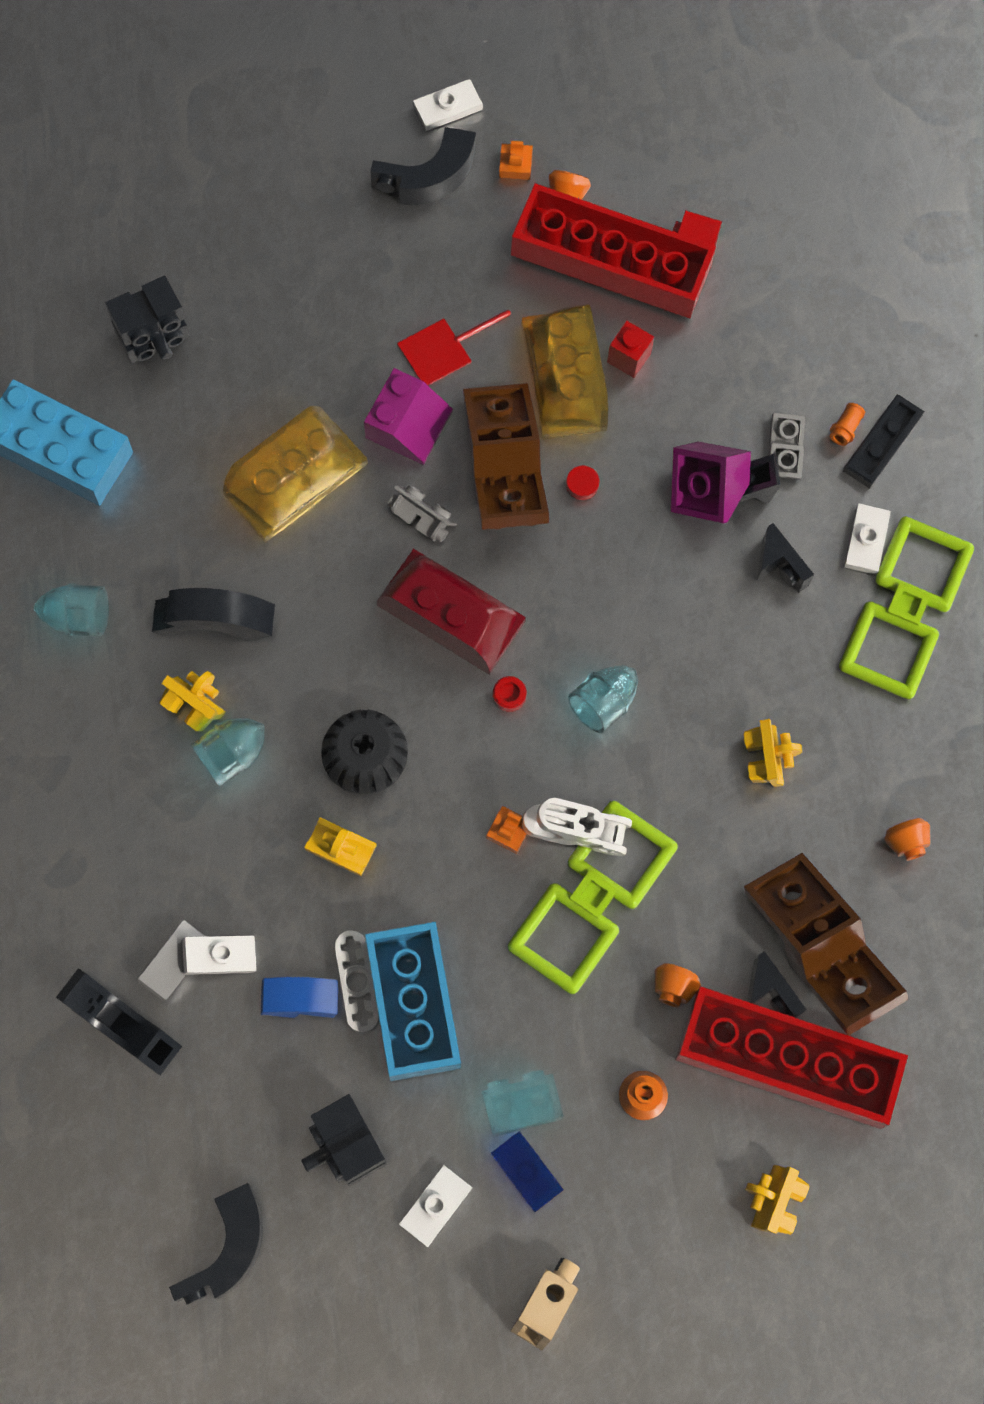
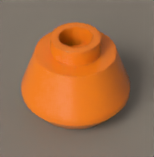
(569, 183)
(909, 838)
(675, 984)
(632, 1093)

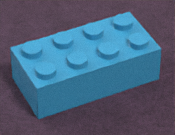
(60, 443)
(413, 1001)

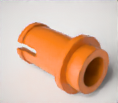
(843, 430)

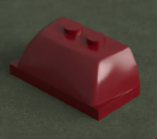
(451, 611)

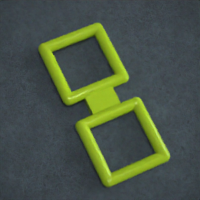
(906, 607)
(590, 902)

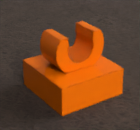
(515, 160)
(507, 830)

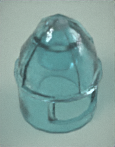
(75, 609)
(604, 696)
(230, 747)

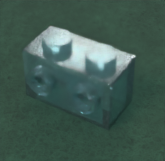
(521, 1103)

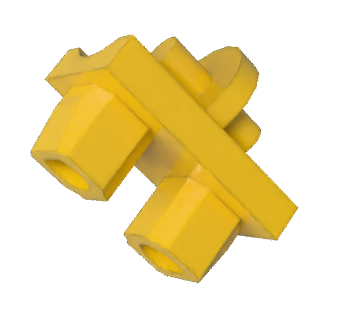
(180, 691)
(766, 739)
(340, 846)
(772, 1198)

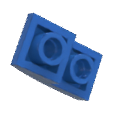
(298, 996)

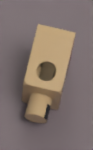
(542, 1316)

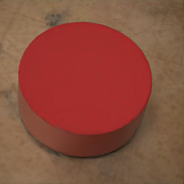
(582, 482)
(509, 693)

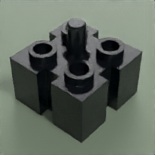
(148, 321)
(344, 1143)

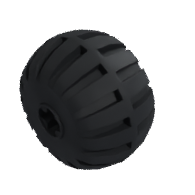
(368, 771)

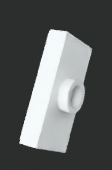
(447, 105)
(867, 539)
(219, 955)
(435, 1206)

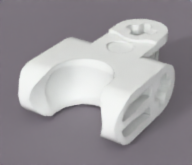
(576, 825)

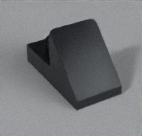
(763, 479)
(779, 553)
(768, 980)

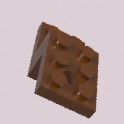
(505, 456)
(826, 943)

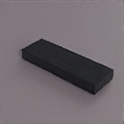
(883, 441)

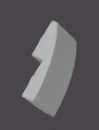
(787, 443)
(166, 967)

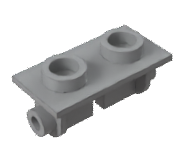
(411, 503)

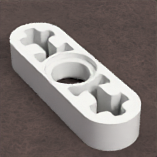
(343, 958)

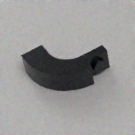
(432, 179)
(214, 610)
(119, 1022)
(241, 1248)

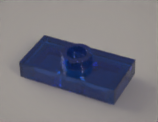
(526, 1171)

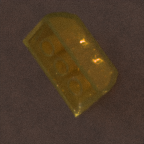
(566, 372)
(291, 471)

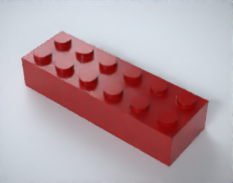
(612, 250)
(792, 1058)

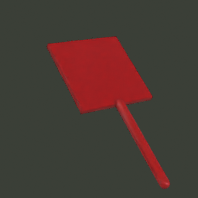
(437, 350)

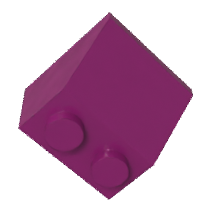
(407, 417)
(708, 480)

